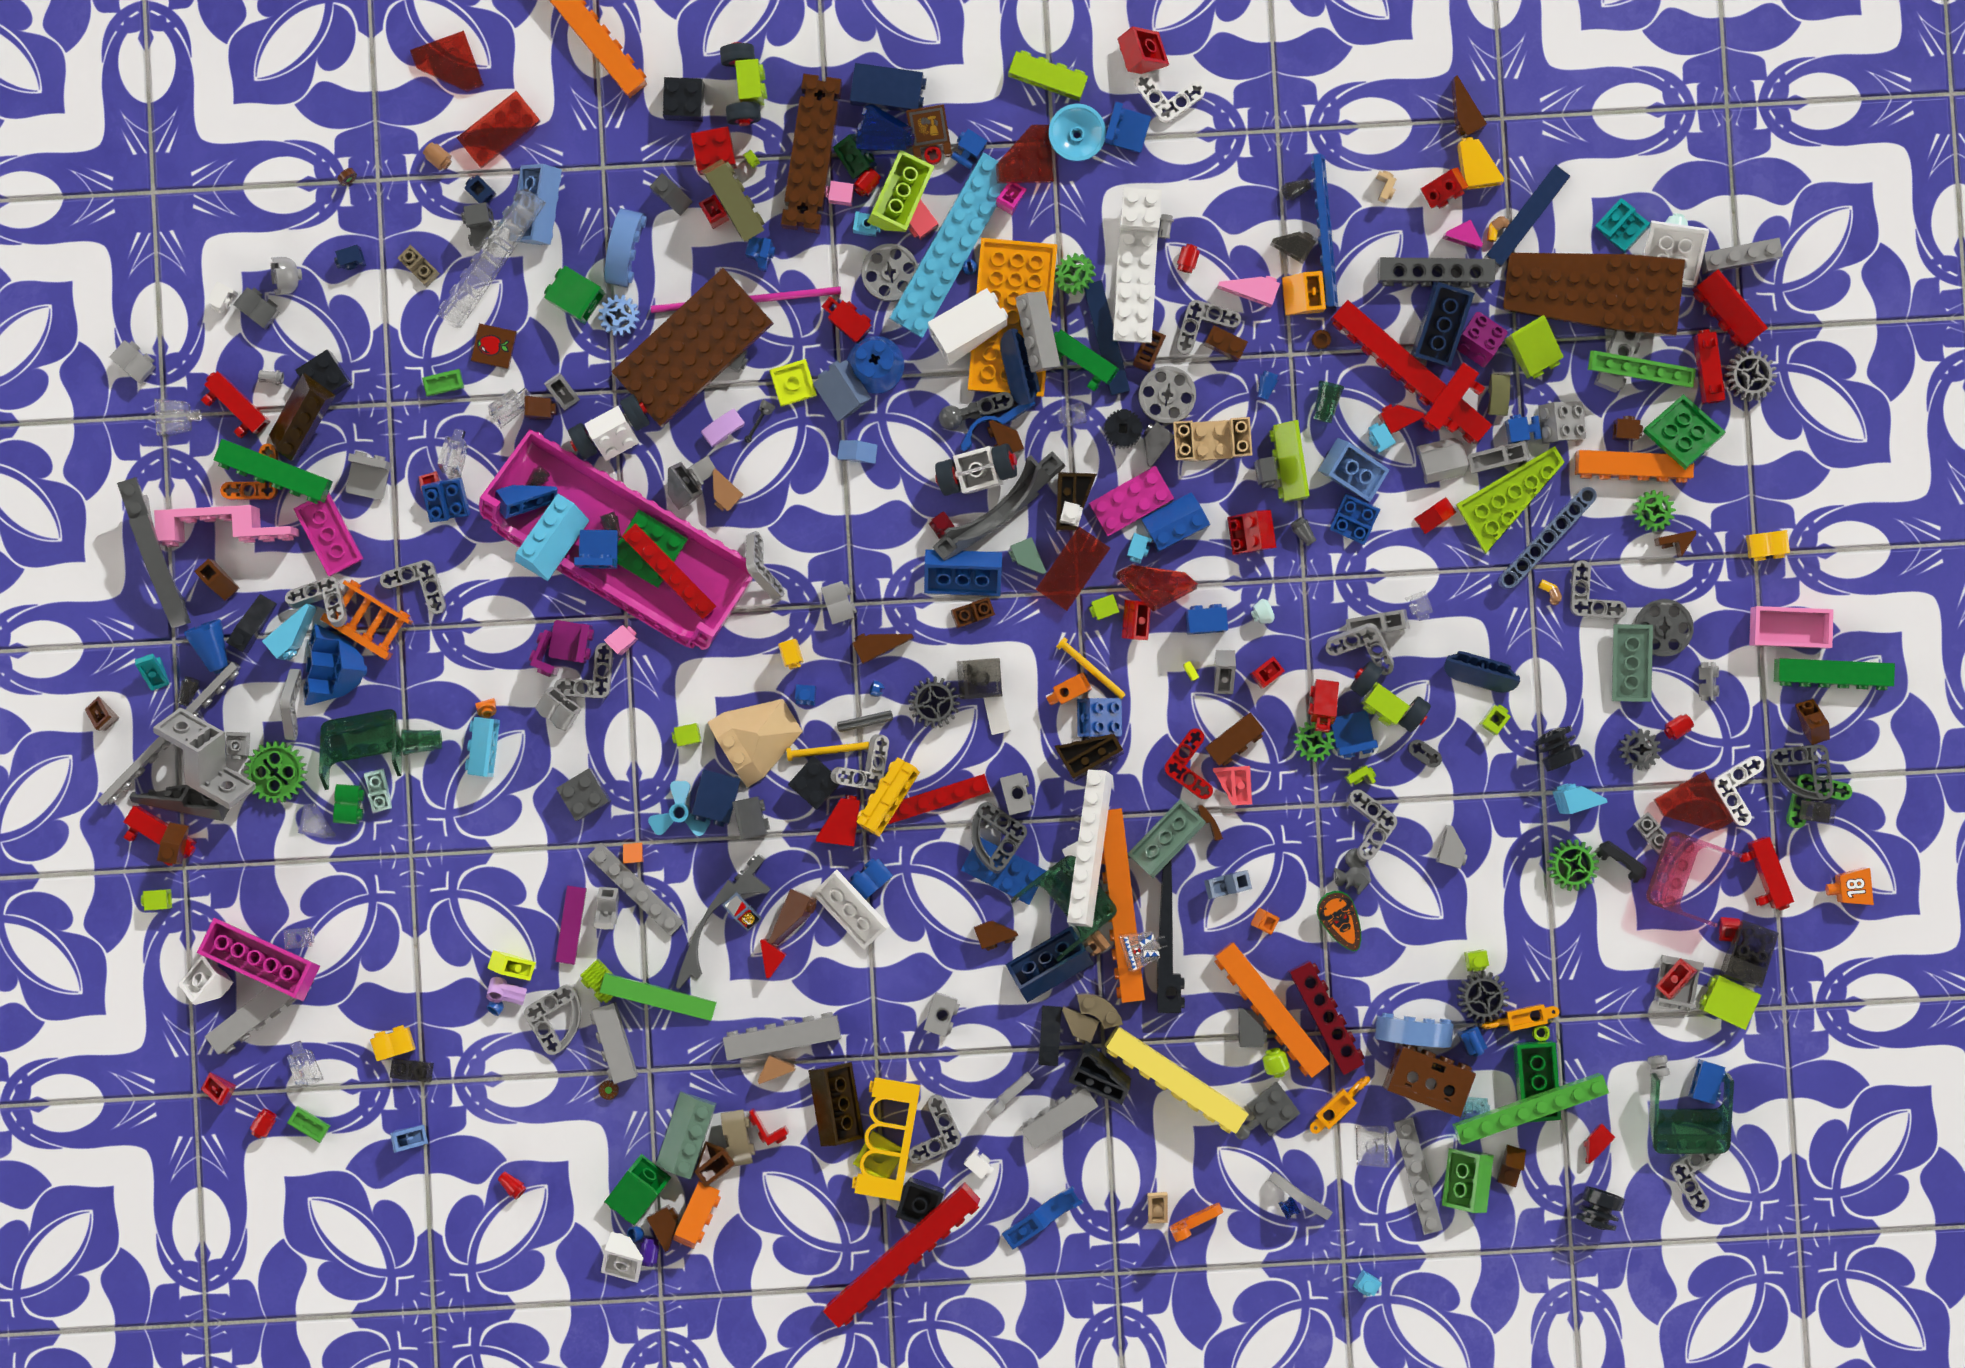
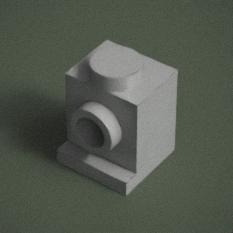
(243, 739)

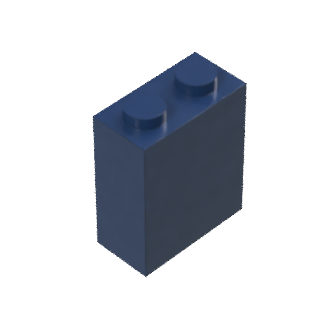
(715, 798)

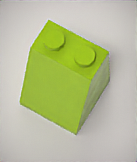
(1535, 348)

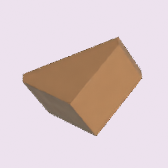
(774, 1068)

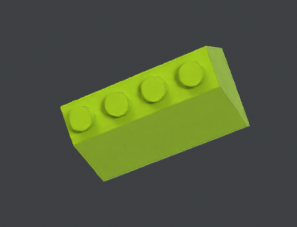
(901, 193)
(1290, 461)

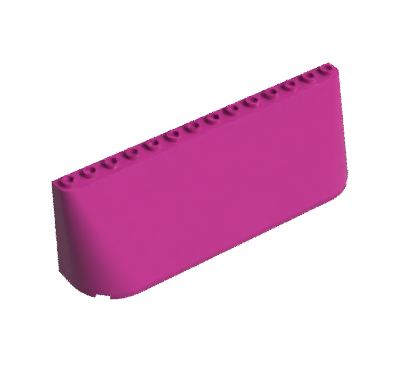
(706, 561)

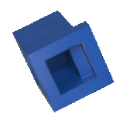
(805, 694)

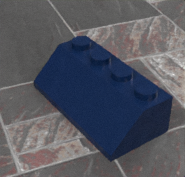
(1041, 971)

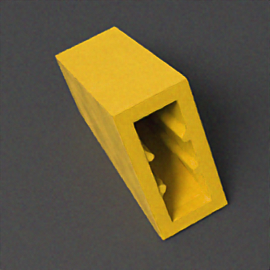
(1477, 165)

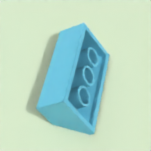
(552, 537)

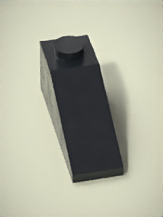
(251, 624)
(1049, 1035)

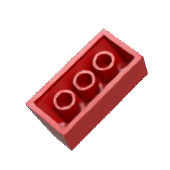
(1729, 309)

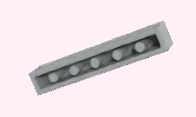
(248, 1018)
(781, 1037)

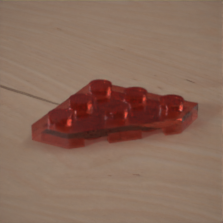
(449, 61)
(1028, 158)
(1155, 585)
(1695, 803)

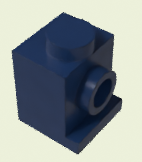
(477, 182)
(349, 258)

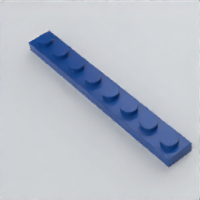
(1324, 224)

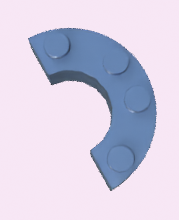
(621, 247)
(1413, 1032)

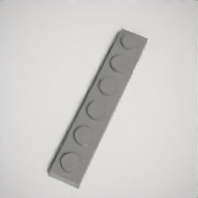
(635, 889)
(1418, 1175)

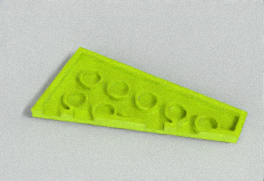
(1501, 502)

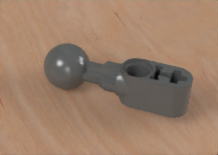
(952, 417)

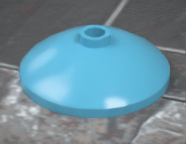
(1077, 119)

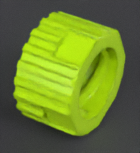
(751, 159)
(1543, 1038)

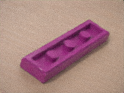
(571, 925)

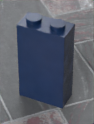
(887, 87)

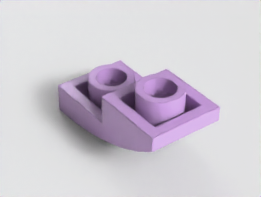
(722, 427)

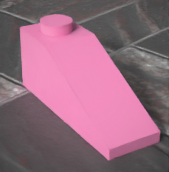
(1256, 289)

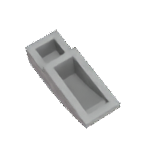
(1499, 457)
(1384, 621)

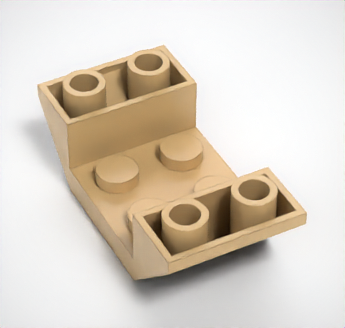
(1212, 439)

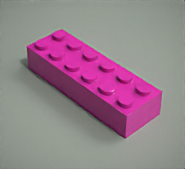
(258, 959)

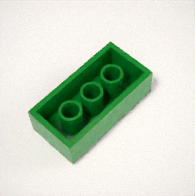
(1536, 1071)

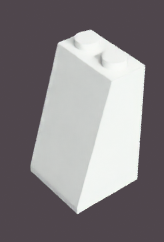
(967, 325)

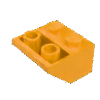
(1303, 293)

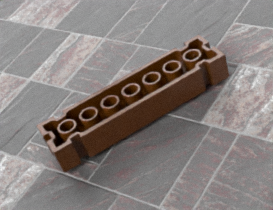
(811, 153)

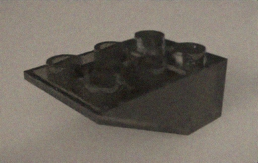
(1749, 954)

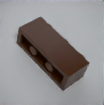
(1234, 740)

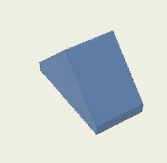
(857, 451)
(408, 1138)

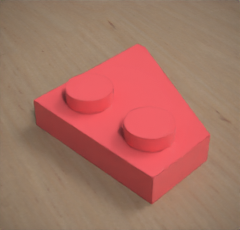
(1236, 783)

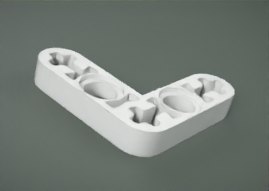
(1164, 103)
(1731, 783)

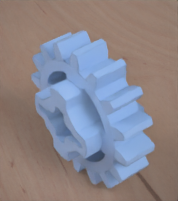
(621, 306)

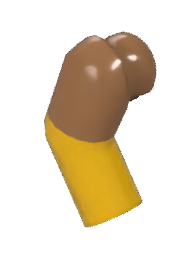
(1494, 226)
(1555, 595)

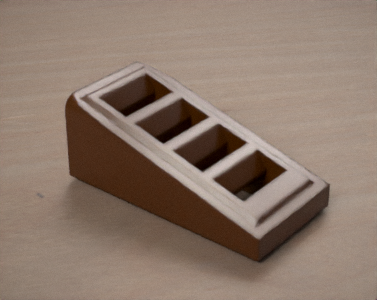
(1144, 364)

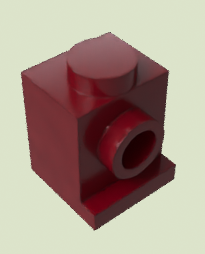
(940, 524)

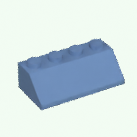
(544, 183)

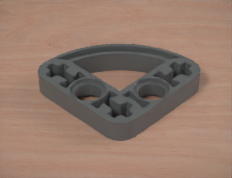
(1809, 758)
(1009, 836)

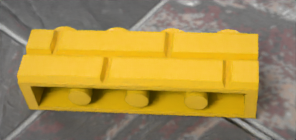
(888, 796)

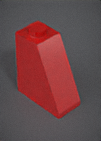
(842, 823)

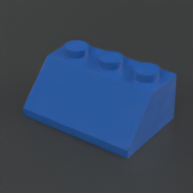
(1175, 522)

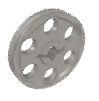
(880, 269)
(1175, 390)

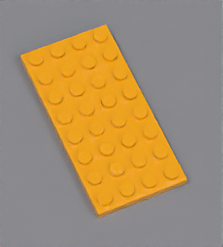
(1009, 271)

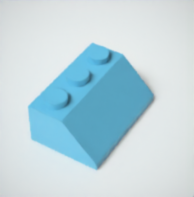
(482, 747)
(1575, 798)

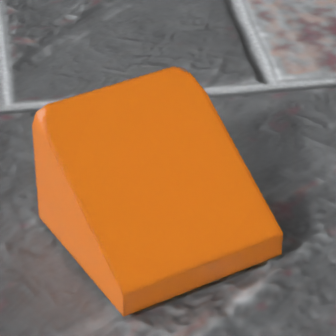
(633, 853)
(1265, 921)

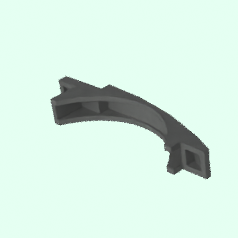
(1032, 479)
(144, 532)
(746, 883)

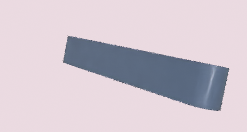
(1555, 534)

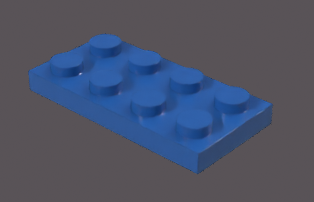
(1011, 880)

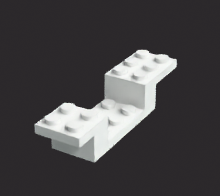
(1136, 265)

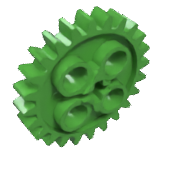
(287, 759)

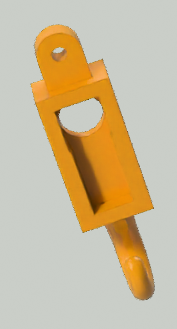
(1520, 1018)
(1339, 1104)

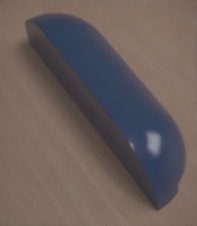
(1021, 381)
(1481, 672)

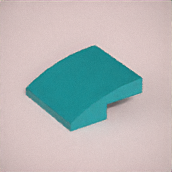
(1622, 225)

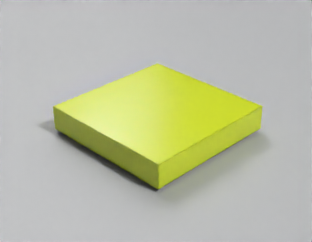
(793, 382)
(876, 1163)

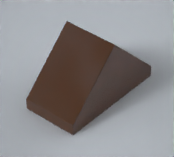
(101, 714)

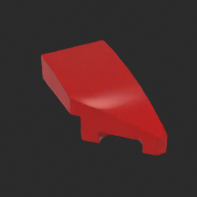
(1597, 1142)

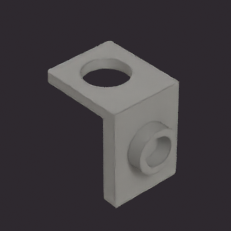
(701, 470)

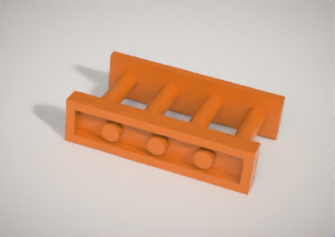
(366, 638)

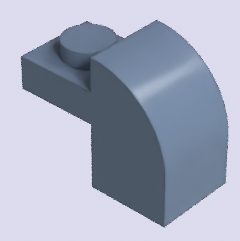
(1228, 884)

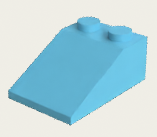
(290, 635)

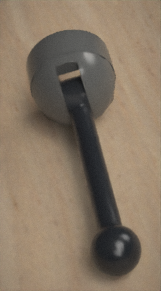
(766, 409)

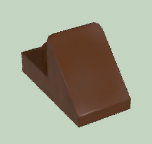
(1680, 540)
(1511, 1165)

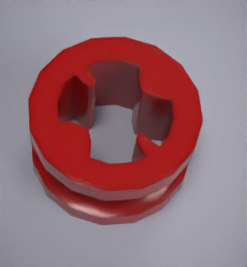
(927, 157)

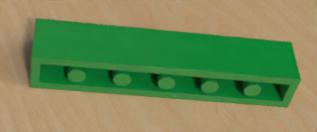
(272, 470)
(1834, 672)

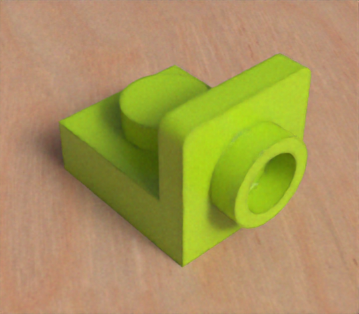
(1357, 775)

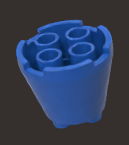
(890, 366)

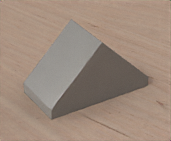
(562, 391)

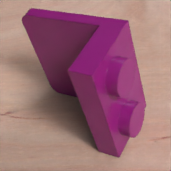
(1481, 339)
(571, 641)
(537, 656)

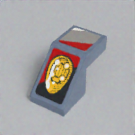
(741, 911)

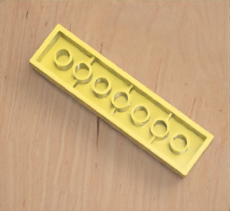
(1179, 1081)

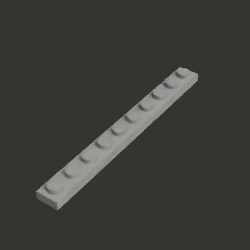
(160, 743)

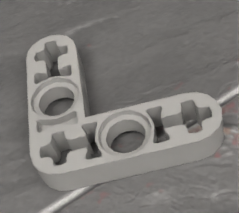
(1204, 316)
(756, 567)
(418, 575)
(326, 594)
(1575, 597)
(1368, 641)
(592, 684)
(287, 704)
(870, 771)
(1379, 825)
(998, 1105)
(941, 1138)
(1689, 1168)
(1299, 1196)

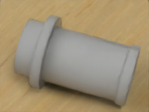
(1165, 226)
(271, 377)

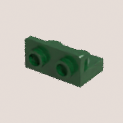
(854, 160)

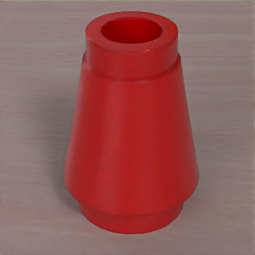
(513, 1186)

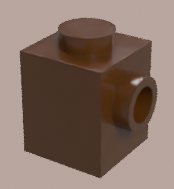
(1627, 429)

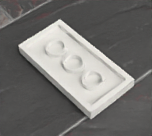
(850, 909)

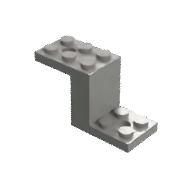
(204, 758)

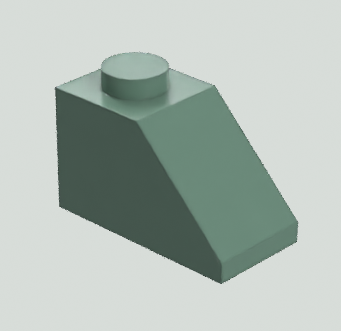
(1027, 556)

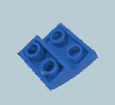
(445, 500)
(1354, 519)

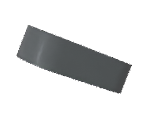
(1427, 750)

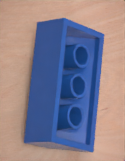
(963, 574)

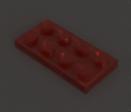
(498, 129)
(1073, 568)

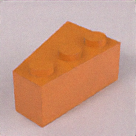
(697, 1215)

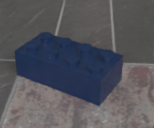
(1442, 324)

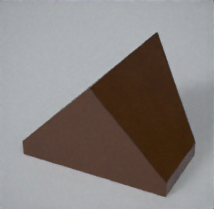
(713, 1163)

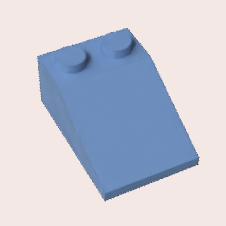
(1353, 469)

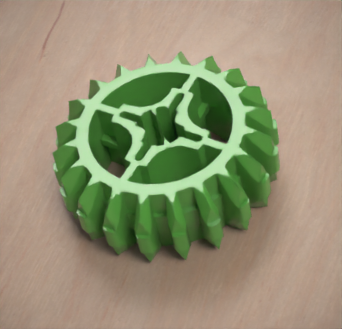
(1577, 858)

